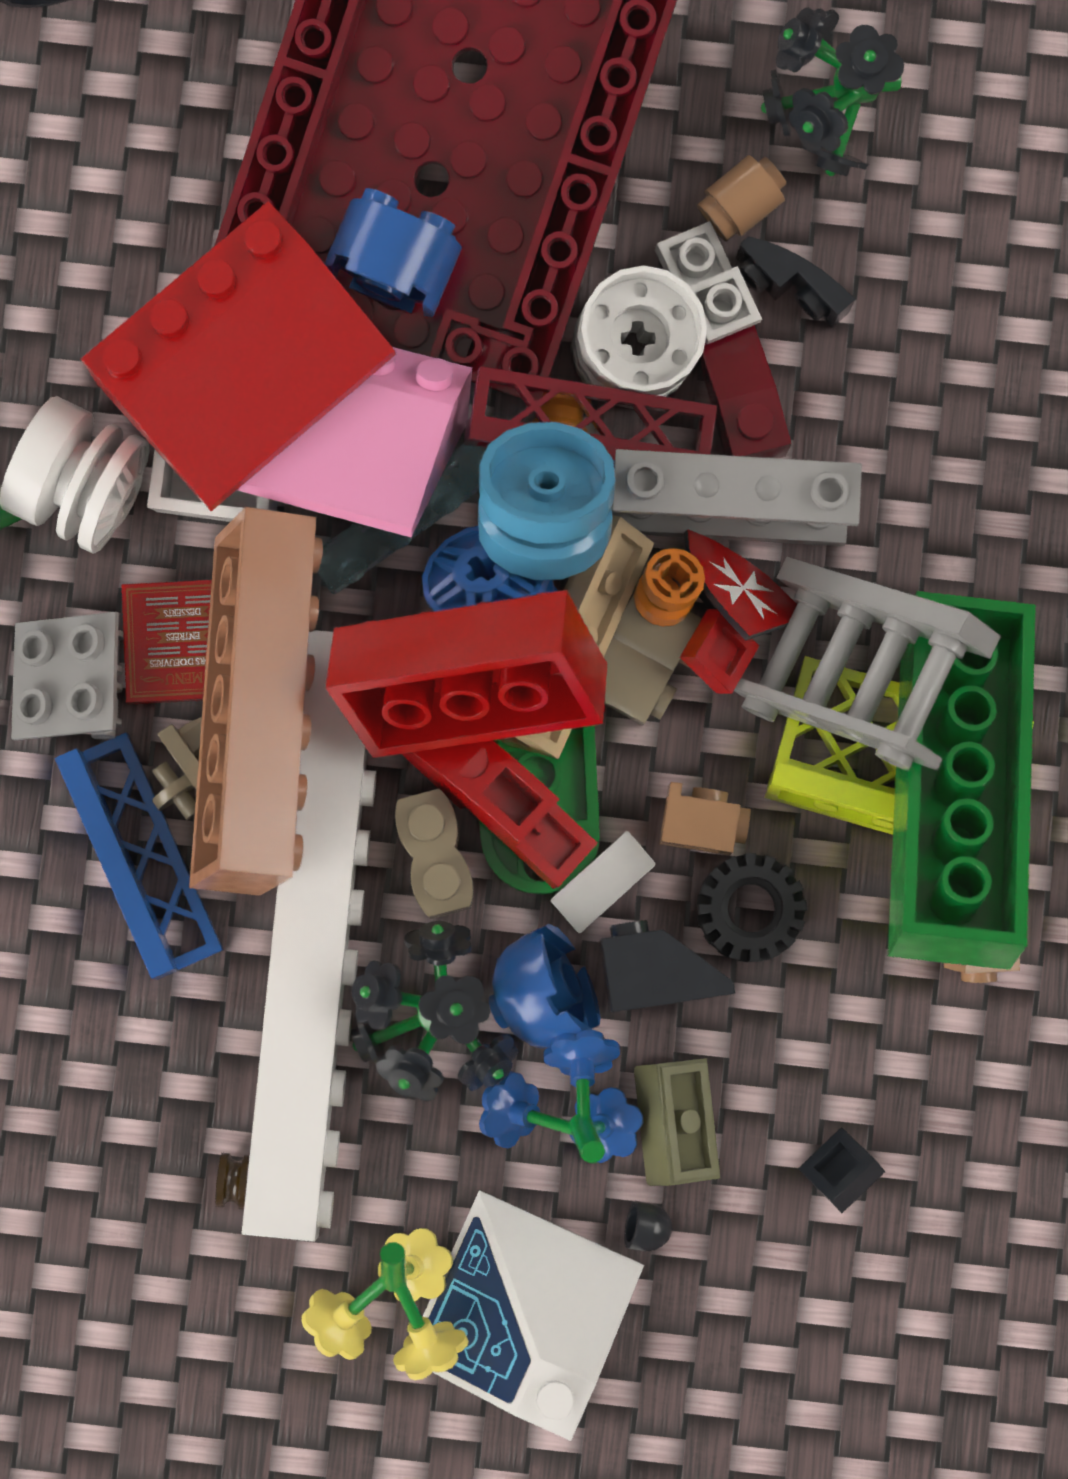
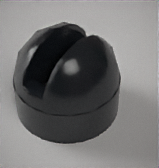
(646, 1227)

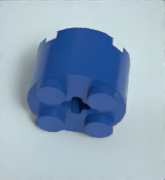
(394, 253)

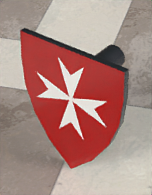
(739, 589)

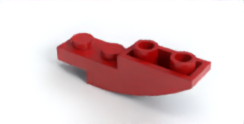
(509, 804)

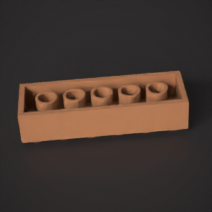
(255, 703)

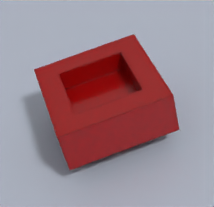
(718, 653)

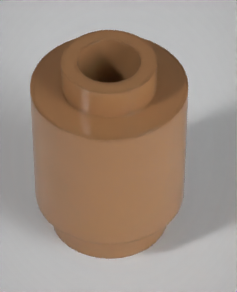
(742, 197)

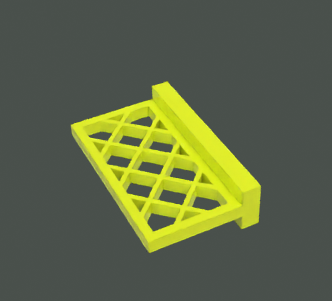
(825, 790)

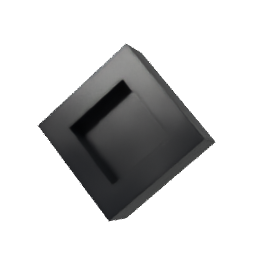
(841, 1170)

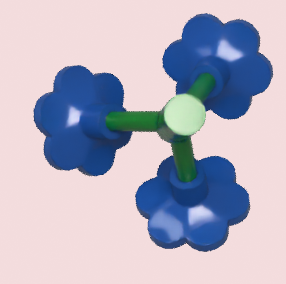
(602, 1122)

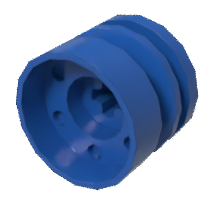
(465, 575)

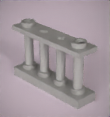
(737, 497)
(860, 605)

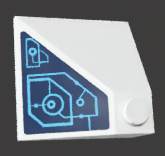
(534, 1312)

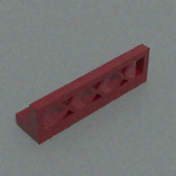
(483, 430)

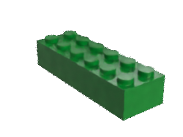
(967, 824)

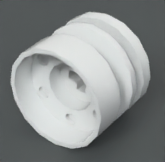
(663, 316)
(63, 469)

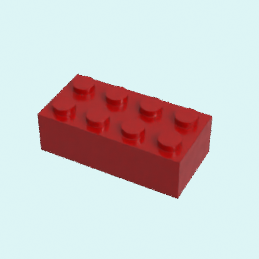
(468, 674)

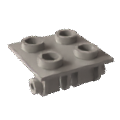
(67, 677)

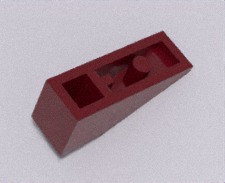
(745, 397)

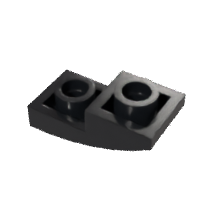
(777, 269)

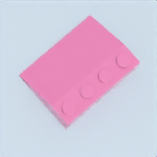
(377, 448)

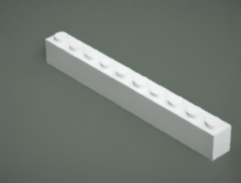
(308, 980)

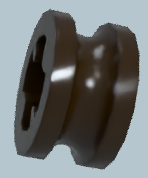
(231, 1180)

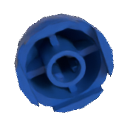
(540, 991)

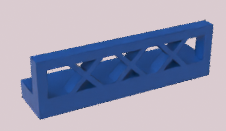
(118, 865)

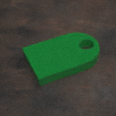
(574, 783)

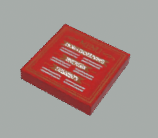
(165, 640)

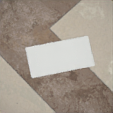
(603, 882)

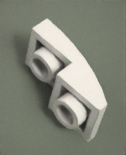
(702, 263)

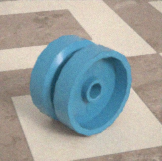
(545, 500)

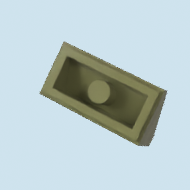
(677, 1122)

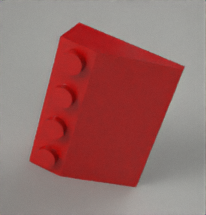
(238, 356)

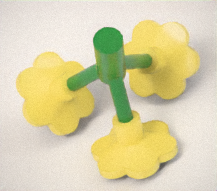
(411, 1269)

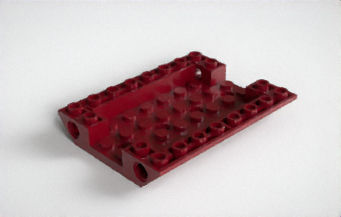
(528, 150)

